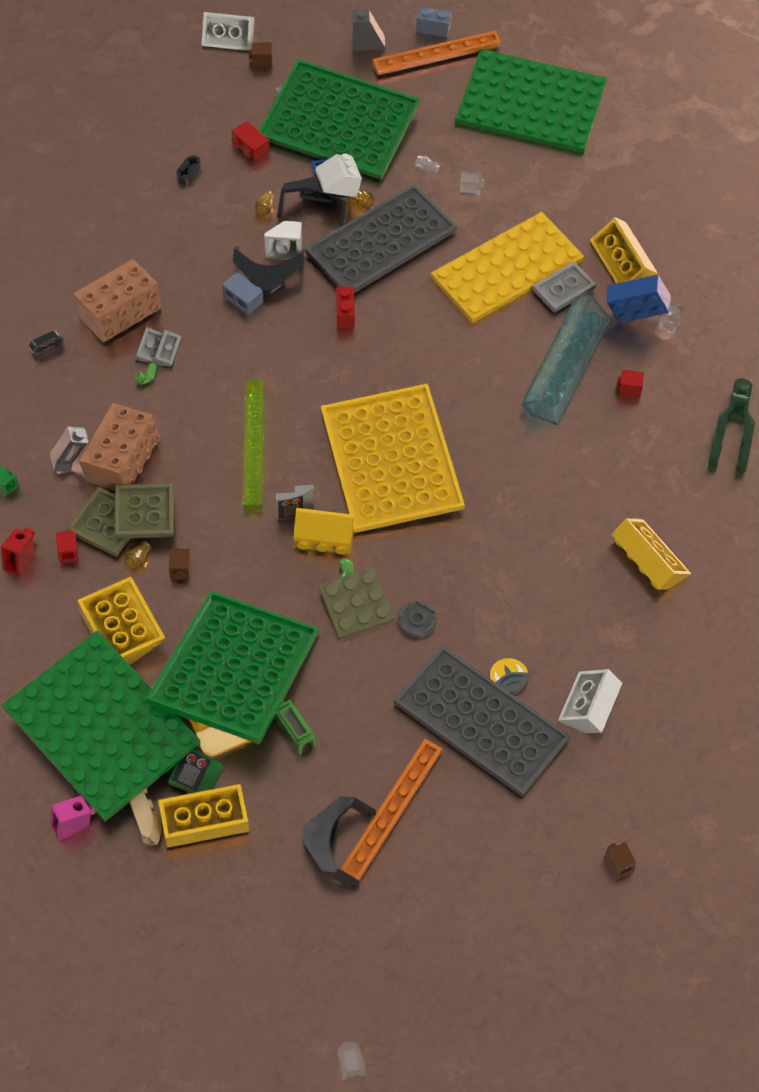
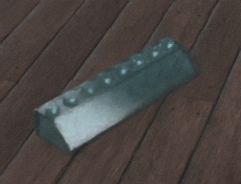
(566, 360)

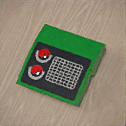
(196, 773)

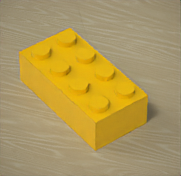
(203, 815)

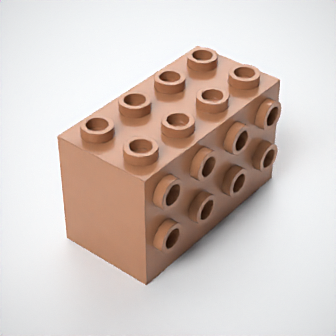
(118, 300)
(119, 447)

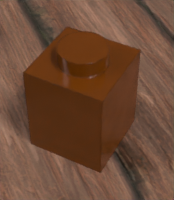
(261, 54)
(179, 563)
(620, 859)

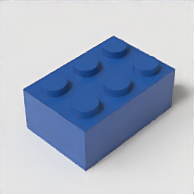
(638, 299)

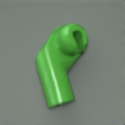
(148, 376)
(347, 567)

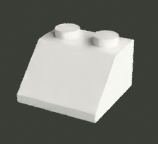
(283, 240)

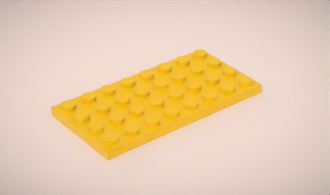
(505, 267)

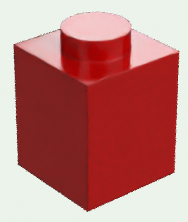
(630, 383)
(67, 546)

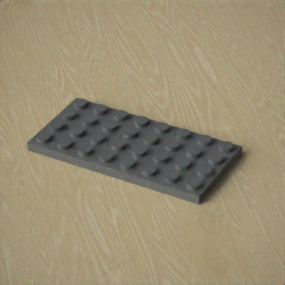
(381, 239)
(482, 720)

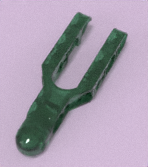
(736, 412)

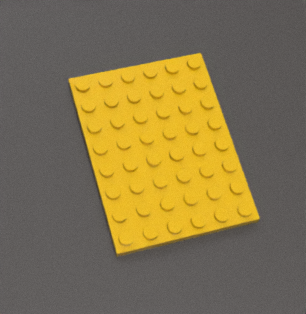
(392, 458)

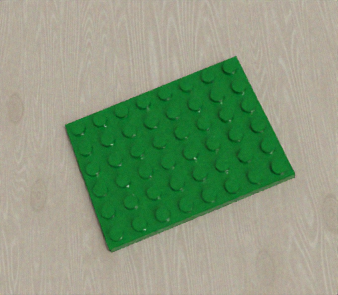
(531, 100)
(339, 114)
(233, 667)
(96, 727)

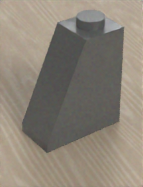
(366, 32)

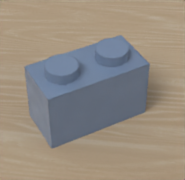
(433, 22)
(242, 293)

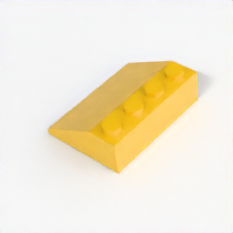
(122, 619)

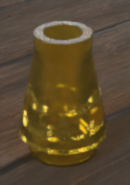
(364, 199)
(264, 204)
(137, 555)

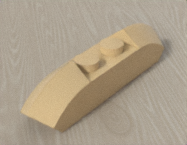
(147, 820)

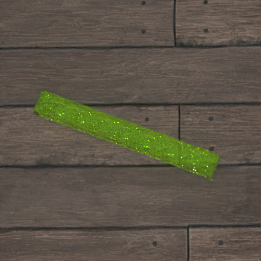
(253, 445)

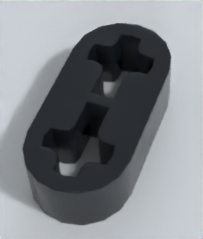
(185, 168)
(46, 343)

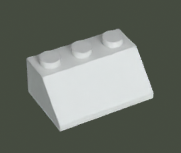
(227, 31)
(339, 175)
(590, 700)

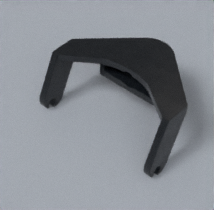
(311, 189)
(267, 277)
(321, 833)

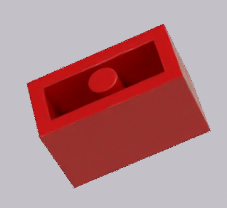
(250, 140)
(345, 307)

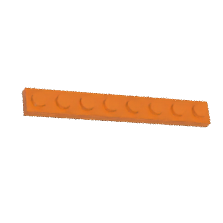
(436, 52)
(391, 810)

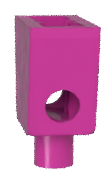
(70, 817)

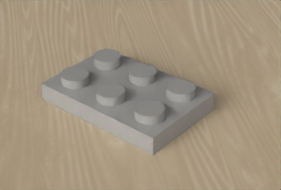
(564, 286)

